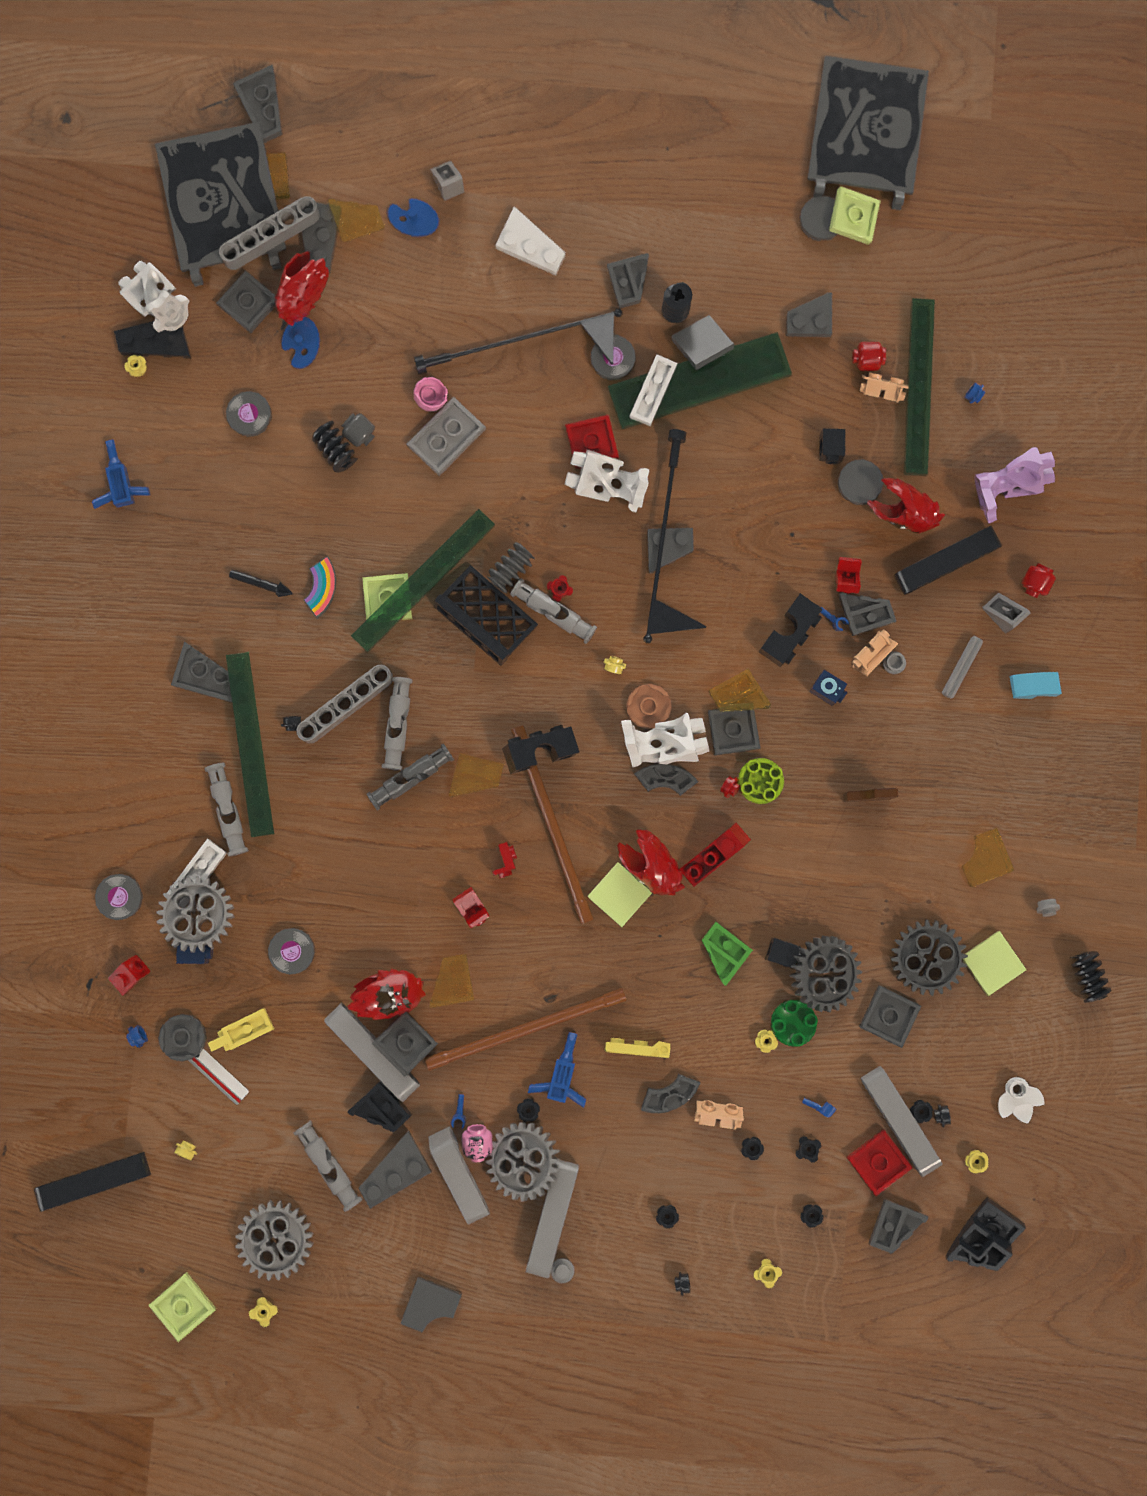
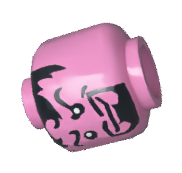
(477, 1143)

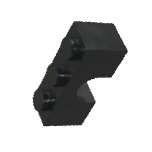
(803, 615)
(558, 742)

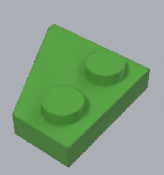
(725, 951)

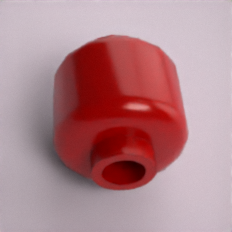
(869, 356)
(1038, 580)

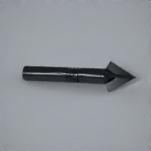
(279, 589)

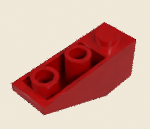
(715, 854)

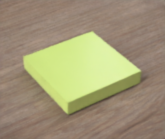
(854, 215)
(379, 589)
(619, 894)
(993, 963)
(182, 1307)

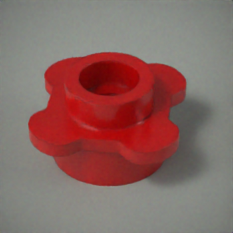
(562, 582)

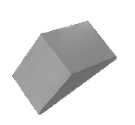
(448, 180)
(1005, 612)

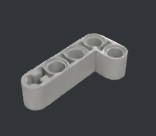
(457, 1175)

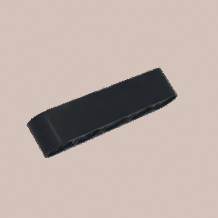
(947, 560)
(92, 1181)

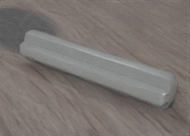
(962, 667)

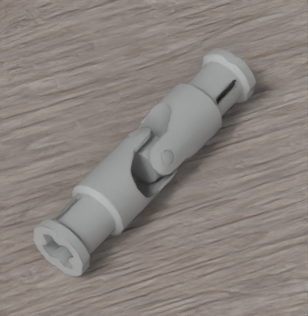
(544, 605)
(398, 710)
(221, 793)
(321, 1156)

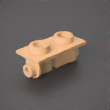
(892, 388)
(871, 657)
(729, 1114)

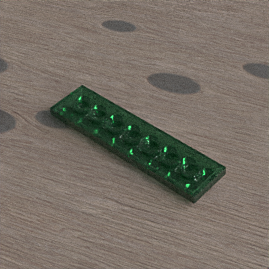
(734, 372)

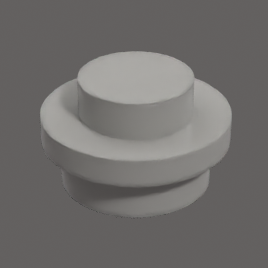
(894, 663)
(1048, 907)
(562, 1270)

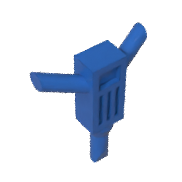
(120, 489)
(559, 1087)

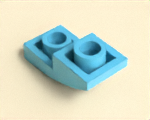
(1035, 684)

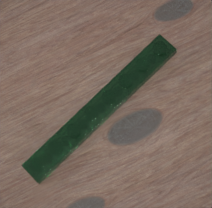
(919, 387)
(423, 580)
(250, 744)

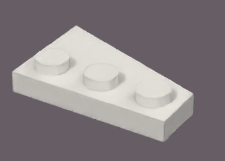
(528, 243)

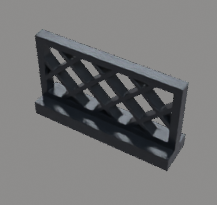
(469, 626)

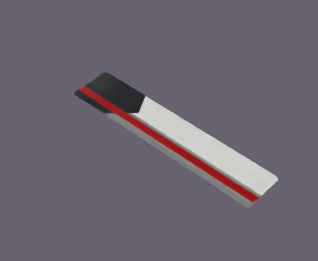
(219, 1076)

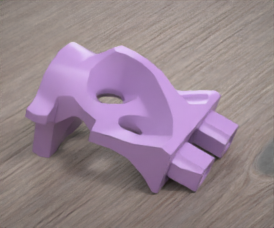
(1026, 472)

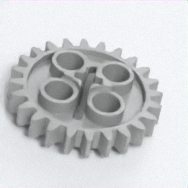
(174, 914)
(531, 1142)
(254, 1247)

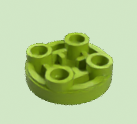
(761, 781)

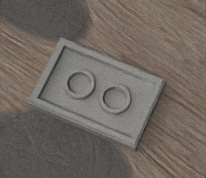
(446, 436)

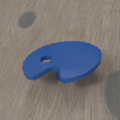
(420, 217)
(299, 337)

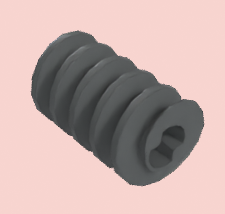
(510, 567)

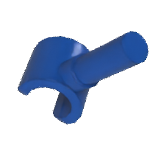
(834, 620)
(826, 1110)
(459, 1112)

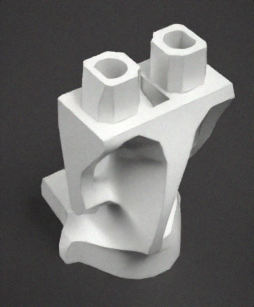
(168, 310)
(592, 474)
(674, 747)

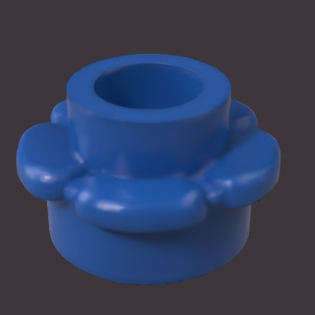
(975, 393)
(136, 1036)

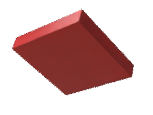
(592, 435)
(879, 1162)

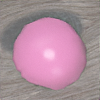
(430, 394)

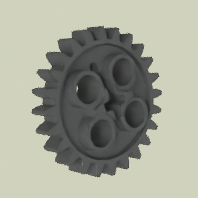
(948, 967)
(826, 995)

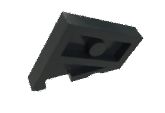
(381, 1108)

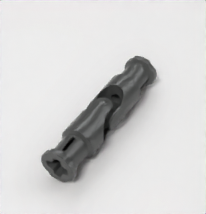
(414, 774)

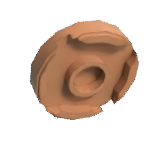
(648, 706)

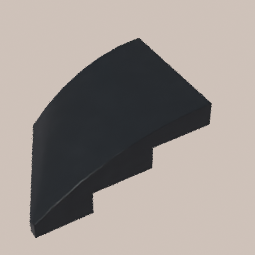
(986, 1237)

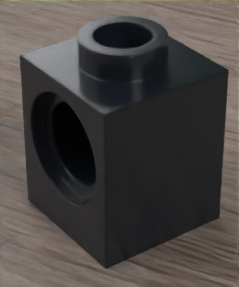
(832, 445)
(782, 952)

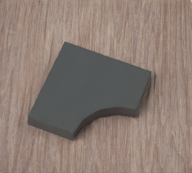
(428, 1303)

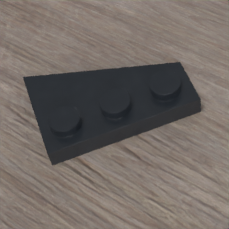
(146, 341)

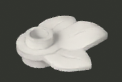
(1019, 1103)

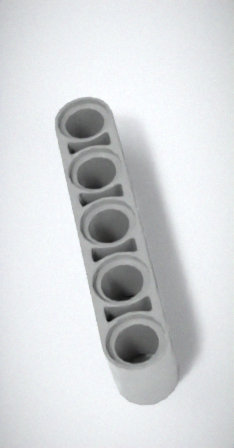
(265, 243)
(333, 705)
(360, 1041)
(901, 1121)
(552, 1220)

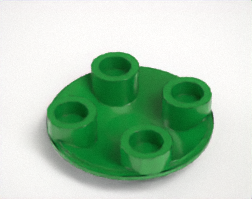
(793, 1023)

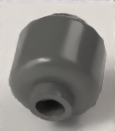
(358, 430)

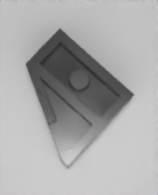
(628, 279)
(811, 318)
(677, 544)
(866, 613)
(894, 1226)

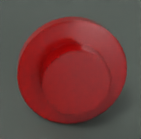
(730, 787)

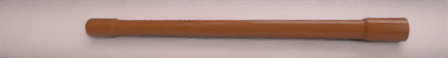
(580, 903)
(445, 1057)

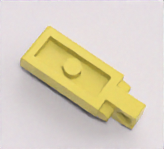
(242, 1031)
(639, 1048)

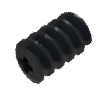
(677, 302)
(332, 447)
(1091, 976)

